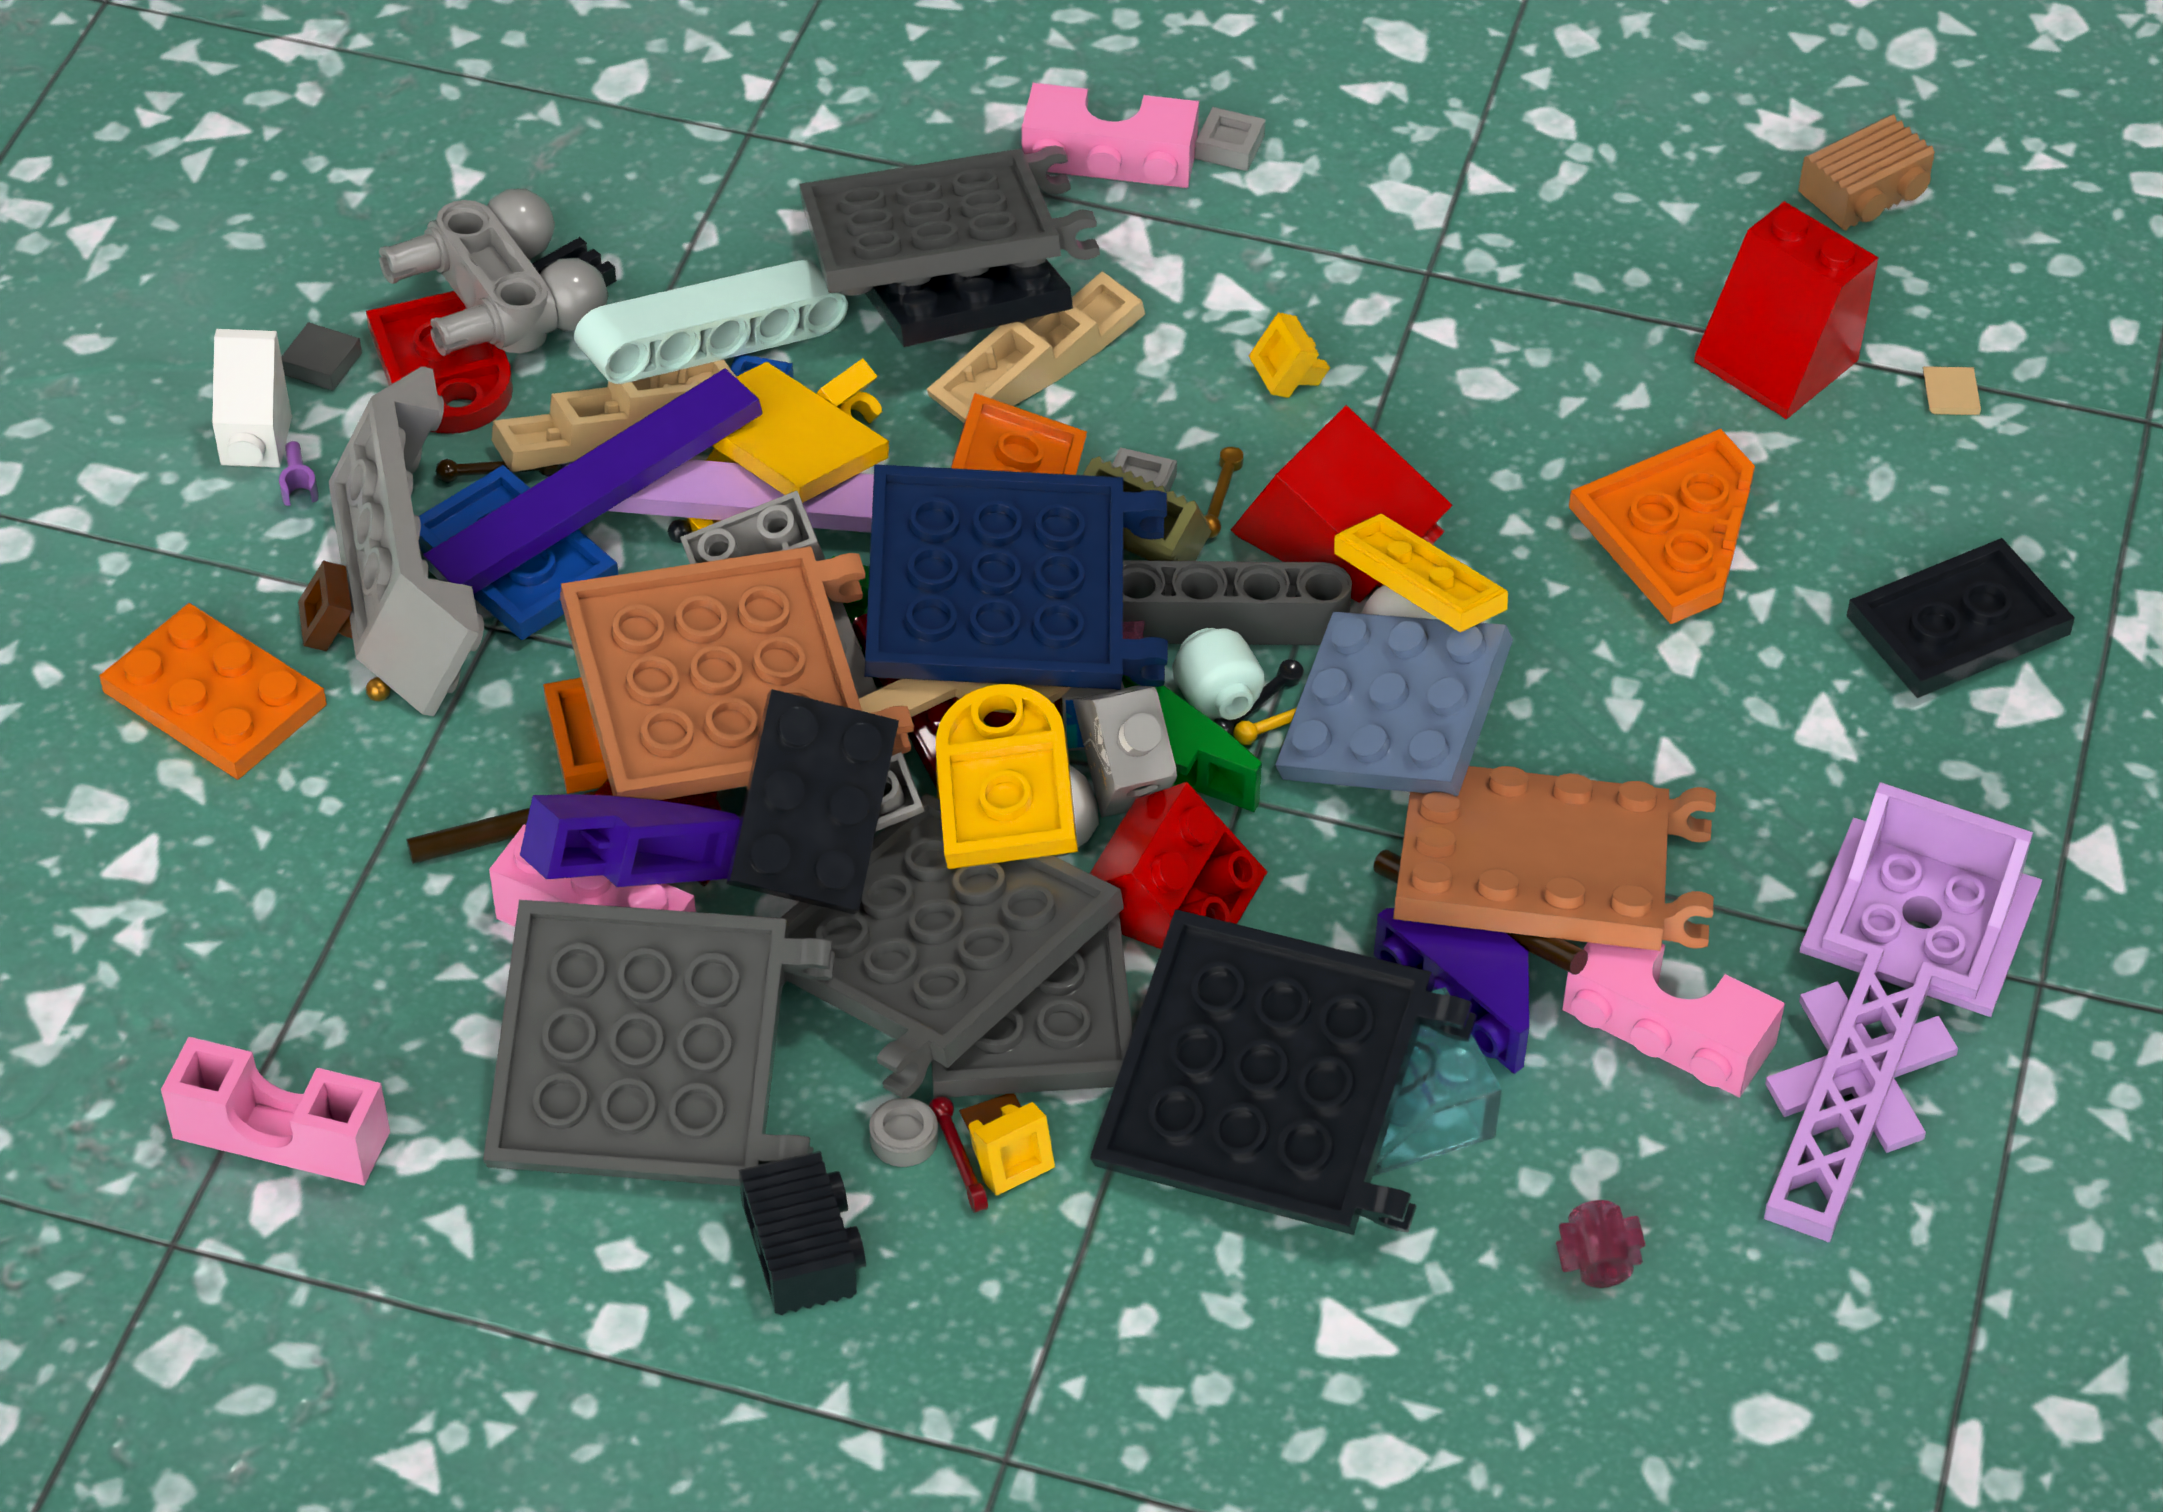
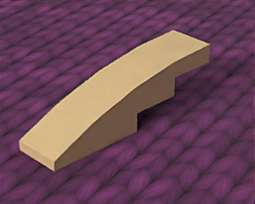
(1040, 351)
(590, 417)

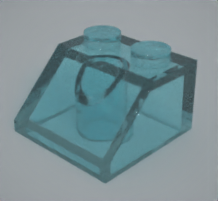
(1443, 1103)

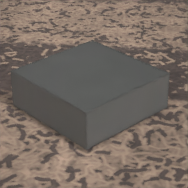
(321, 356)

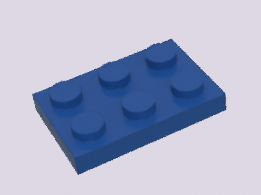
(531, 592)

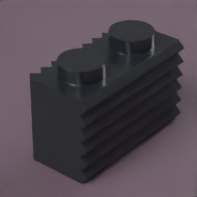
(800, 1233)

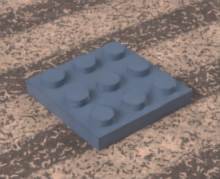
(1394, 703)

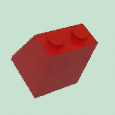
(1789, 311)
(1334, 485)

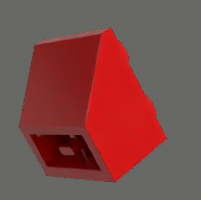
(1177, 857)

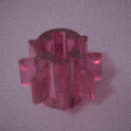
(1600, 1243)

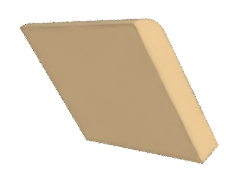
(1952, 390)

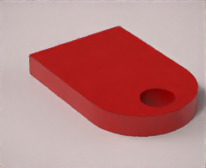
(471, 373)

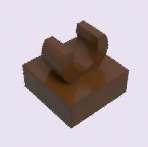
(325, 607)

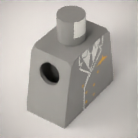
(1125, 746)

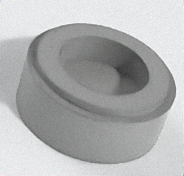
(903, 1132)

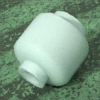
(1218, 673)

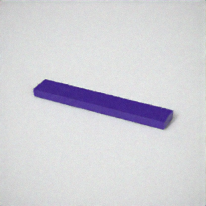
(594, 483)

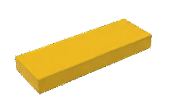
(1421, 572)

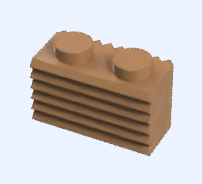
(1867, 172)

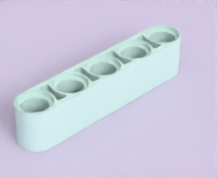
(709, 321)

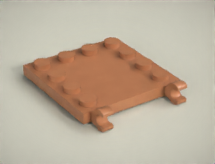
(690, 652)
(1552, 859)

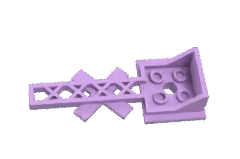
(1897, 867)

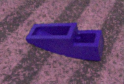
(627, 839)

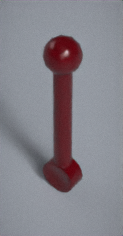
(944, 1111)

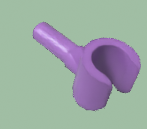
(296, 475)

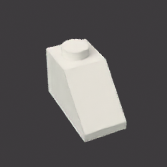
(249, 398)

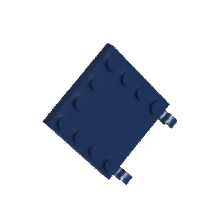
(1006, 578)

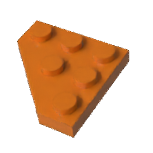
(1673, 521)

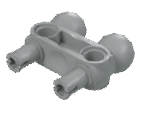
(488, 266)

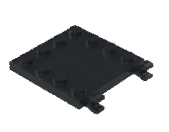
(1271, 1073)

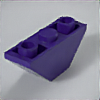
(1474, 966)

